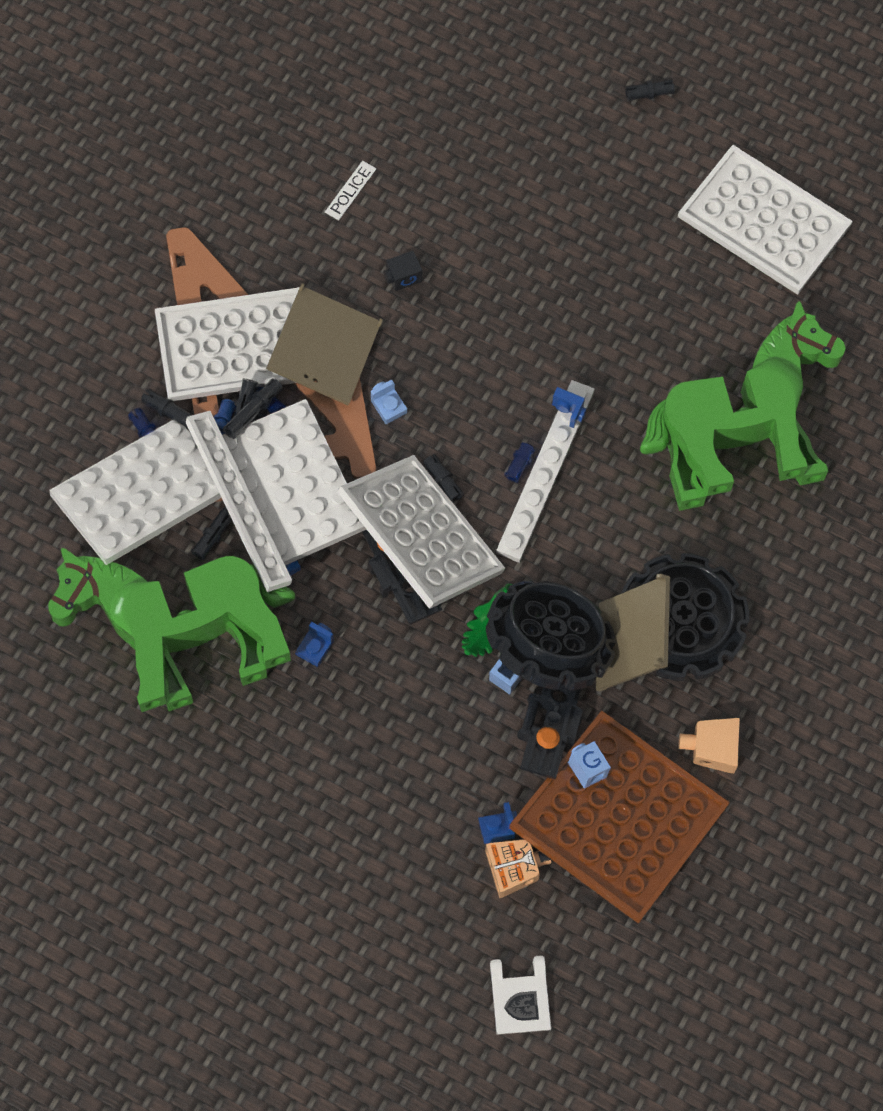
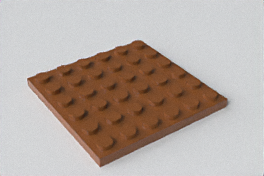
(626, 830)

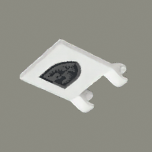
(520, 1001)

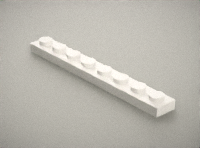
(541, 480)
(238, 501)

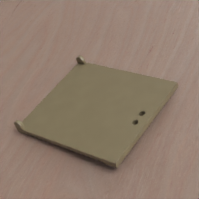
(324, 344)
(640, 631)

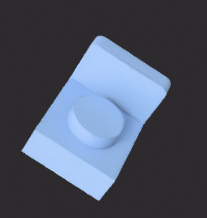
(387, 401)

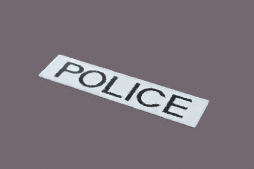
(350, 190)

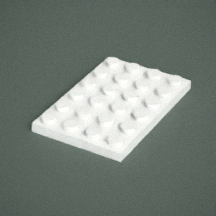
(765, 219)
(220, 342)
(294, 481)
(138, 491)
(421, 531)

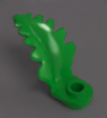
(477, 640)

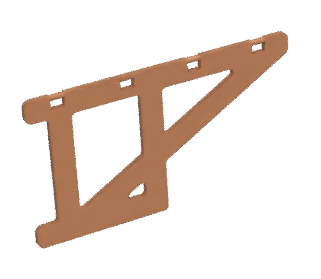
(350, 421)

